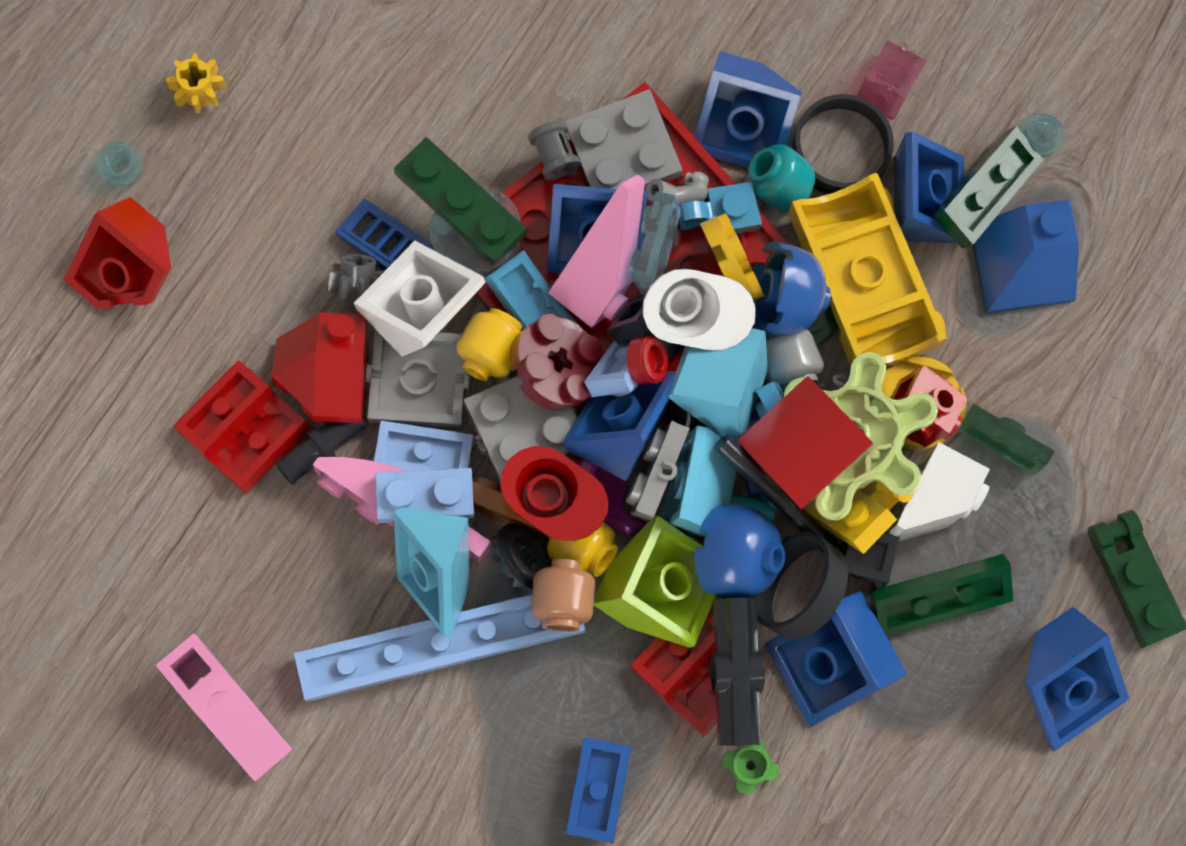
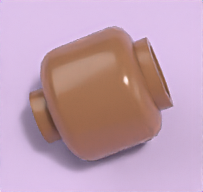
(563, 596)

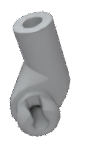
(693, 190)

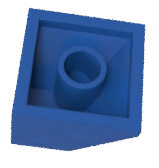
(745, 110)
(1028, 257)
(1072, 677)

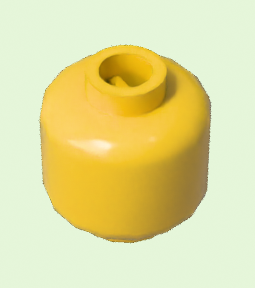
(487, 344)
(592, 552)

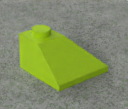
(656, 585)

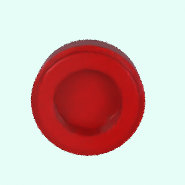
(647, 360)

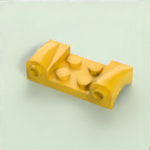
(869, 272)

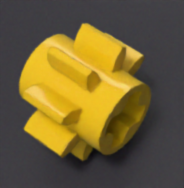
(185, 78)

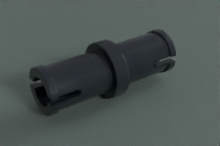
(317, 444)

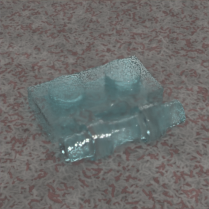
(661, 236)

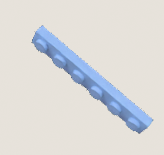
(420, 648)

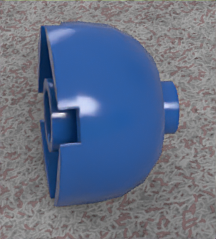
(792, 290)
(738, 553)

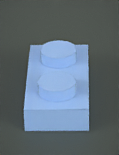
(611, 373)
(422, 447)
(427, 490)

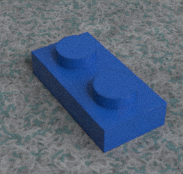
(598, 790)

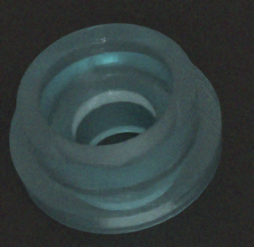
(1049, 127)
(115, 152)

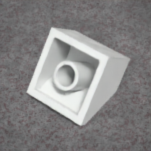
(947, 491)

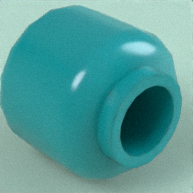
(781, 176)

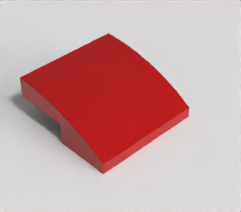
(241, 426)
(805, 442)
(683, 677)

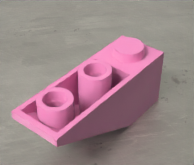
(224, 707)

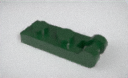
(1137, 579)

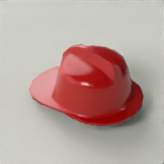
(554, 493)

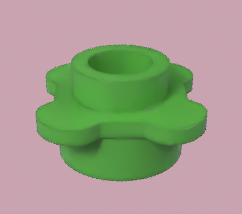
(748, 779)

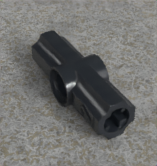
(737, 672)

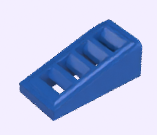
(380, 218)

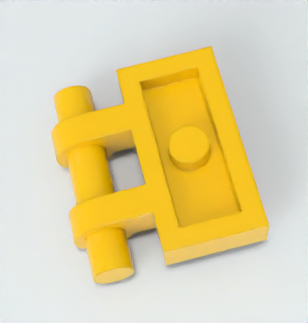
(867, 517)

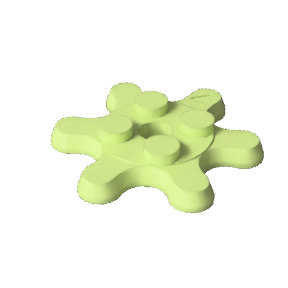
(885, 424)

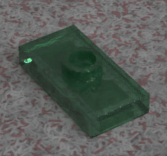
(1006, 439)

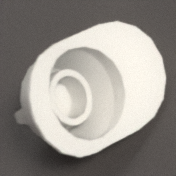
(698, 310)

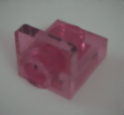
(891, 78)

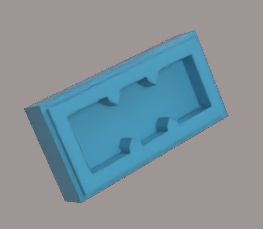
(524, 291)

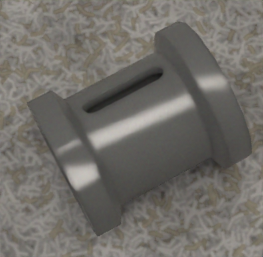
(554, 150)

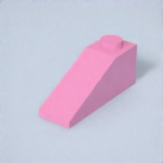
(600, 267)

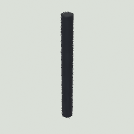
(771, 490)

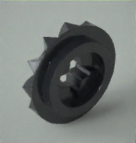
(515, 550)

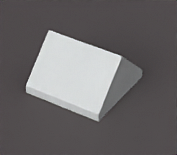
(417, 297)

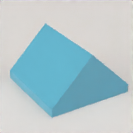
(722, 384)
(700, 484)
(433, 562)

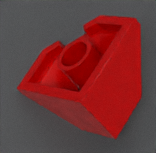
(121, 257)
(325, 366)

